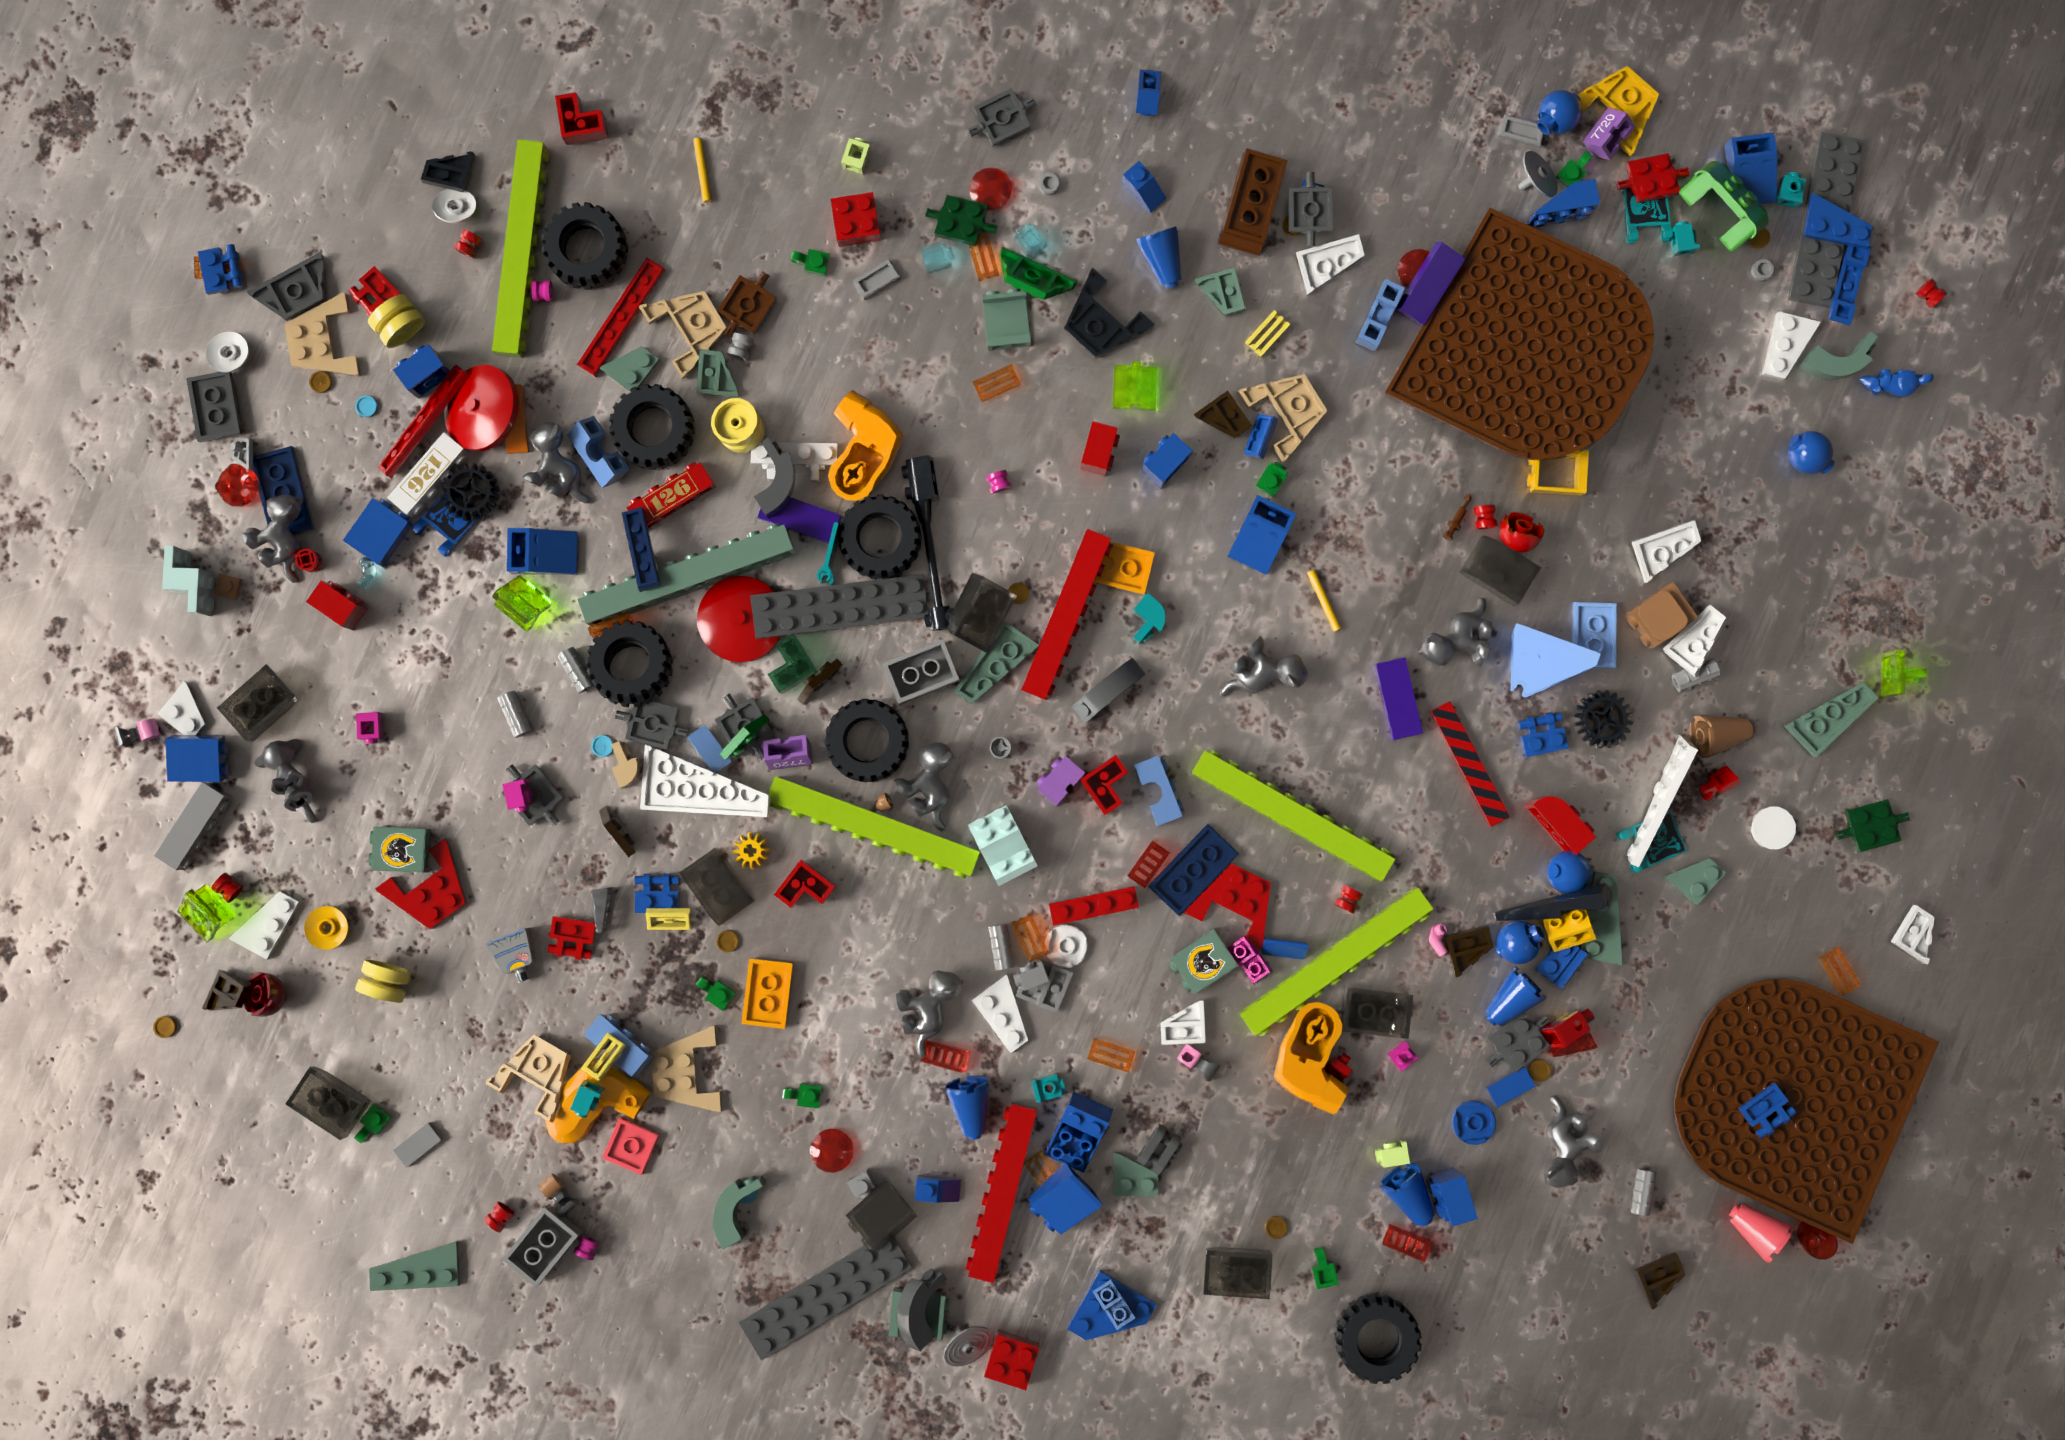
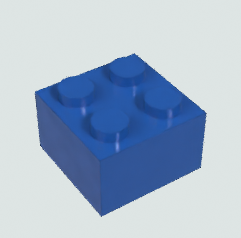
(422, 370)
(1166, 460)

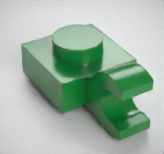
(1573, 171)
(815, 261)
(717, 994)
(807, 1095)
(373, 1121)
(1325, 1271)

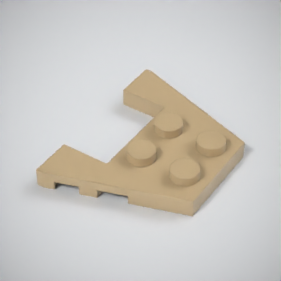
(695, 320)
(311, 339)
(1296, 405)
(541, 1066)
(676, 1071)

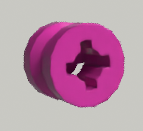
(542, 291)
(999, 481)
(586, 1247)

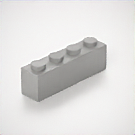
(192, 826)

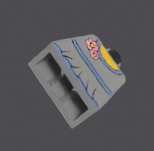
(514, 953)

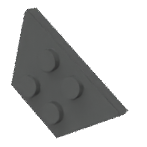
(293, 289)

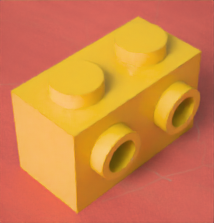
(1570, 930)

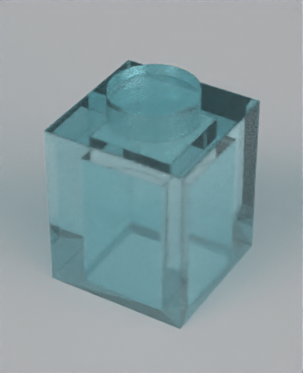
(1029, 240)
(937, 257)

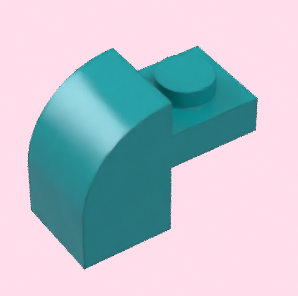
(1154, 616)

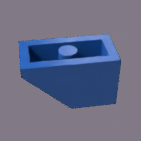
(1148, 92)
(1143, 186)
(937, 1189)

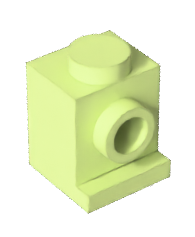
(856, 146)
(1393, 1154)

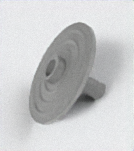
(1538, 174)
(967, 1345)

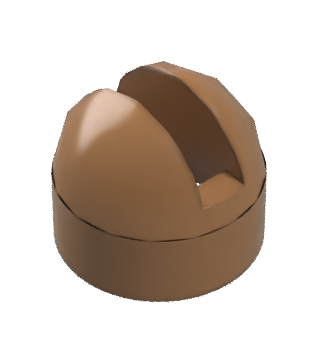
(884, 803)

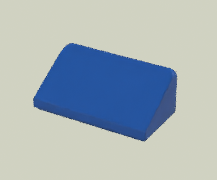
(1284, 948)

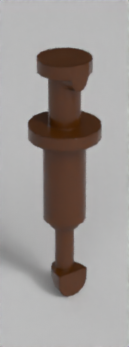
(1455, 523)

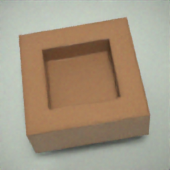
(228, 586)

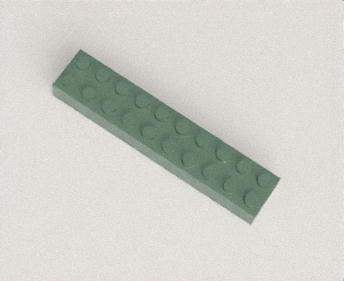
(690, 575)

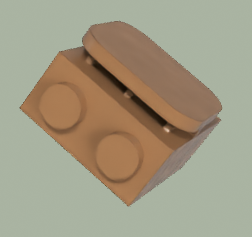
(1661, 615)

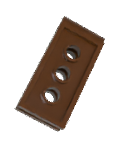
(1235, 231)

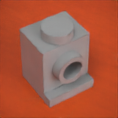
(1031, 975)
(861, 1184)

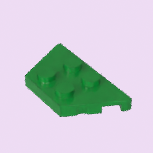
(1033, 276)

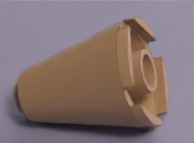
(1718, 733)

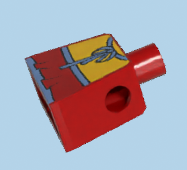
(1567, 1028)

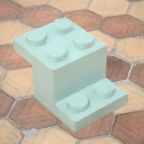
(189, 581)
(1002, 845)

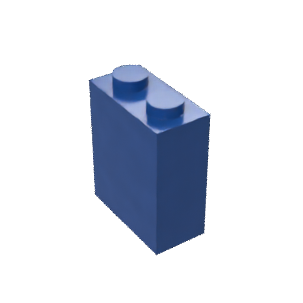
(378, 531)
(196, 758)

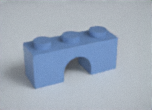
(1380, 314)
(586, 439)
(1154, 771)
(634, 1056)

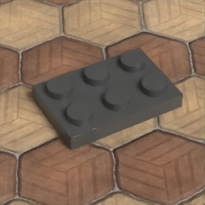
(214, 406)

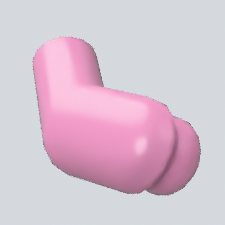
(1436, 937)

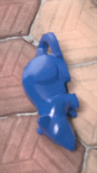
(1898, 384)

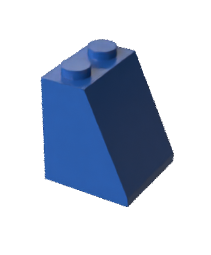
(1064, 1200)

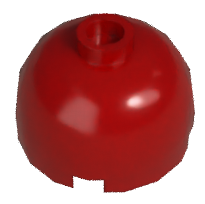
(1520, 532)

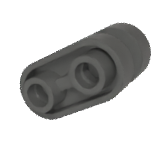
(1161, 1162)

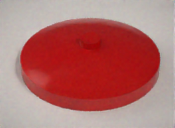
(482, 409)
(728, 623)

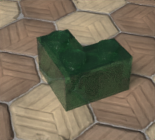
(797, 665)

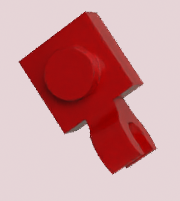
(1720, 781)

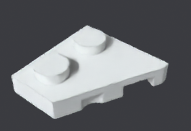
(184, 712)
(1915, 934)
(1185, 1026)

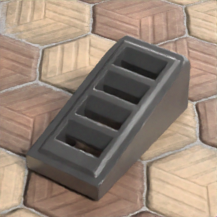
(601, 903)

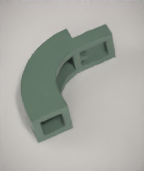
(1830, 367)
(725, 1212)

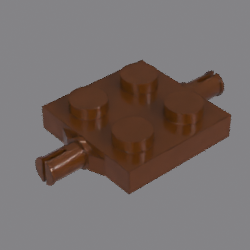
(747, 304)

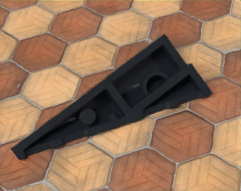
(1553, 908)

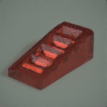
(1153, 845)
(1582, 1044)
(963, 1061)
(1409, 1235)

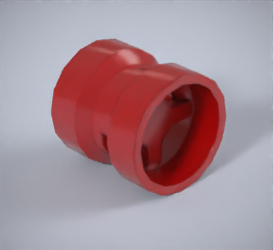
(464, 244)
(1931, 293)
(1485, 517)
(313, 562)
(226, 887)
(1350, 894)
(498, 1218)

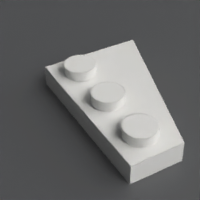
(1327, 260)
(1786, 344)
(1662, 548)
(1695, 642)
(267, 926)
(1002, 1014)

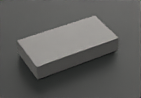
(1520, 131)
(876, 279)
(417, 1144)

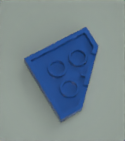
(1092, 1321)

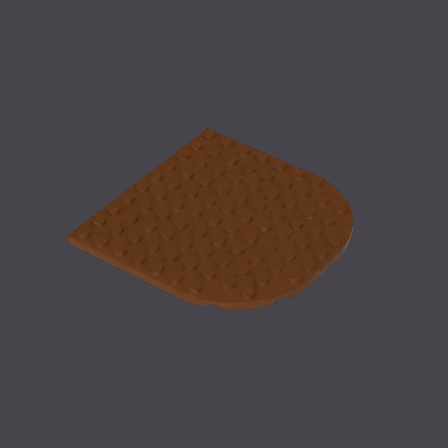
(1529, 345)
(1841, 1073)

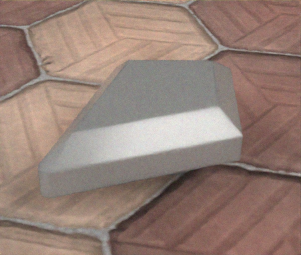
(243, 452)

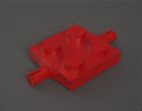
(1652, 178)

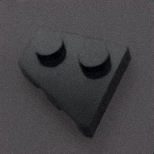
(449, 171)

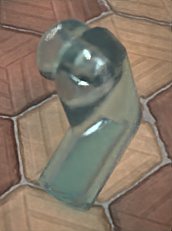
(368, 571)

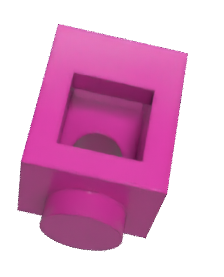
(364, 721)
(517, 795)

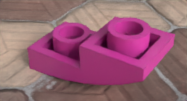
(1250, 959)

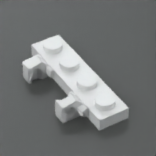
(810, 455)

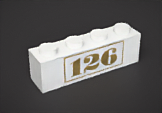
(427, 475)

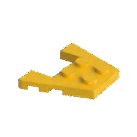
(1624, 93)

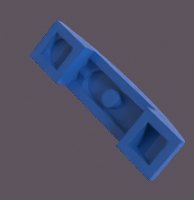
(1849, 277)

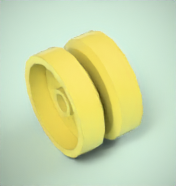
(396, 321)
(738, 425)
(383, 981)

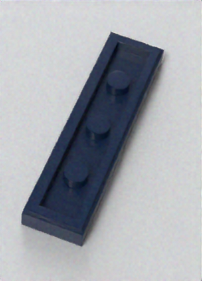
(641, 549)

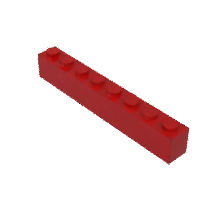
(1066, 614)
(1002, 1192)

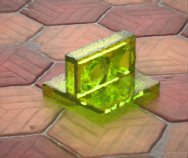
(1135, 387)
(521, 602)
(1895, 675)
(204, 912)

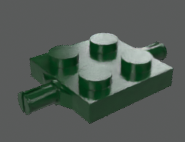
(961, 220)
(1872, 826)

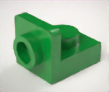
(1272, 478)

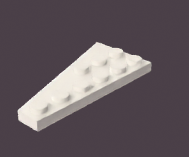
(686, 787)
(1664, 794)

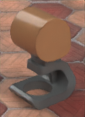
(553, 1188)

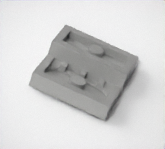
(1051, 993)

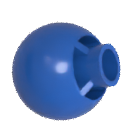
(1559, 112)
(1811, 453)
(1569, 872)
(1519, 941)

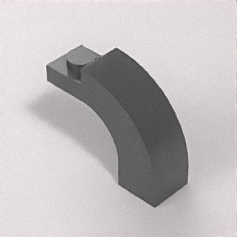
(782, 487)
(1108, 690)
(912, 1307)

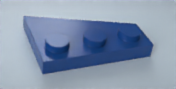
(1834, 224)

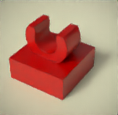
(1338, 1066)

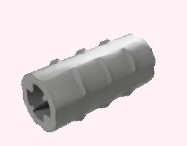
(575, 669)
(1684, 680)
(514, 714)
(1001, 947)
(1643, 1192)

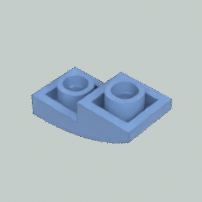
(708, 748)
(1114, 1304)

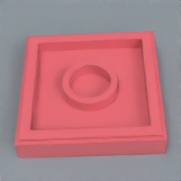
(631, 1146)

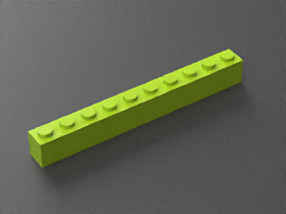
(519, 248)
(1293, 816)
(873, 826)
(1335, 961)

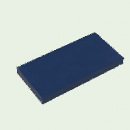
(280, 475)
(1193, 869)

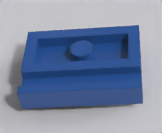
(1562, 965)

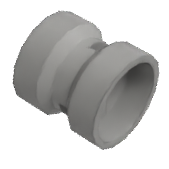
(741, 345)
(1000, 747)

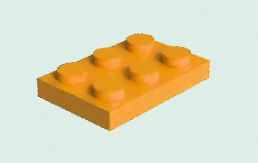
(1126, 568)
(767, 993)

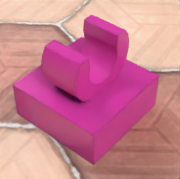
(1402, 1056)

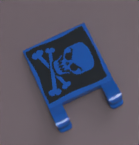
(445, 523)

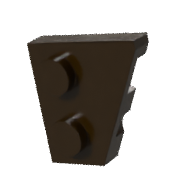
(1225, 415)
(815, 683)
(615, 829)
(1468, 947)
(226, 993)
(1660, 1277)

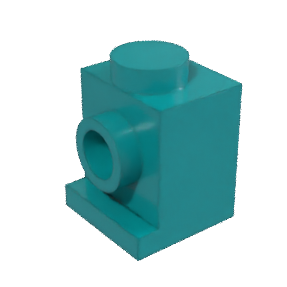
(1788, 196)
(1683, 239)
(1039, 1087)
(586, 1098)

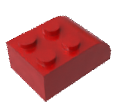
(1562, 823)

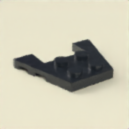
(1095, 327)

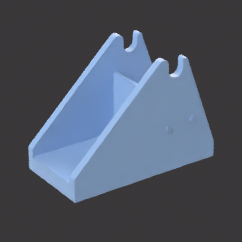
(1545, 660)

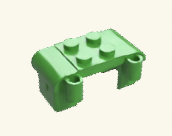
(1741, 201)

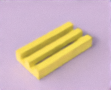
(1279, 320)
(668, 915)
(621, 1046)

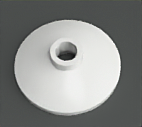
(454, 206)
(221, 346)

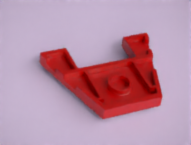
(1240, 893)
(433, 898)

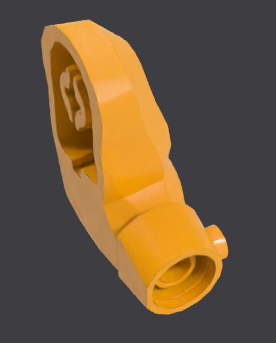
(868, 452)
(1305, 1055)
(620, 1092)

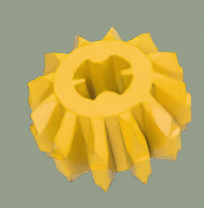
(747, 856)

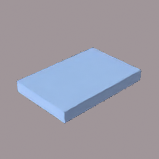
(1596, 629)

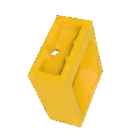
(1580, 477)

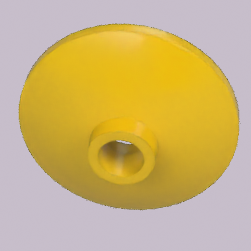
(315, 927)

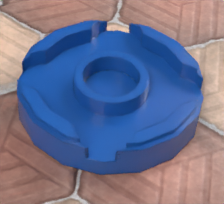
(1473, 1122)

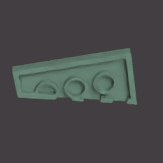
(1005, 654)
(1826, 722)
(1605, 925)
(421, 1270)

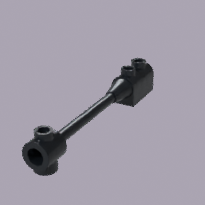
(922, 492)

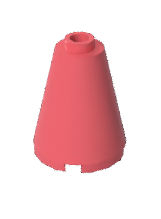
(1760, 1230)

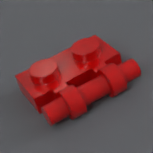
(376, 284)
(571, 930)

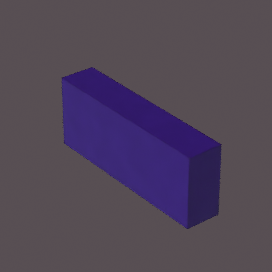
(1430, 283)
(804, 519)
(1398, 699)

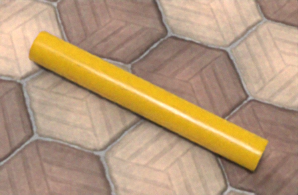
(702, 169)
(1324, 600)

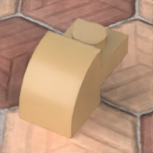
(627, 770)

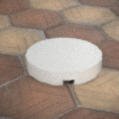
(1773, 827)
(1066, 946)

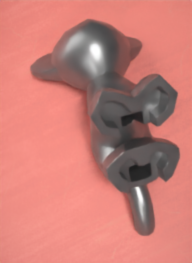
(547, 440)
(282, 511)
(1440, 649)
(1289, 671)
(933, 760)
(288, 780)
(942, 987)
(1562, 1170)

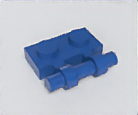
(214, 271)
(1544, 741)
(656, 899)
(1762, 1105)

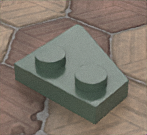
(1223, 290)
(631, 368)
(714, 374)
(1696, 879)
(1133, 1178)

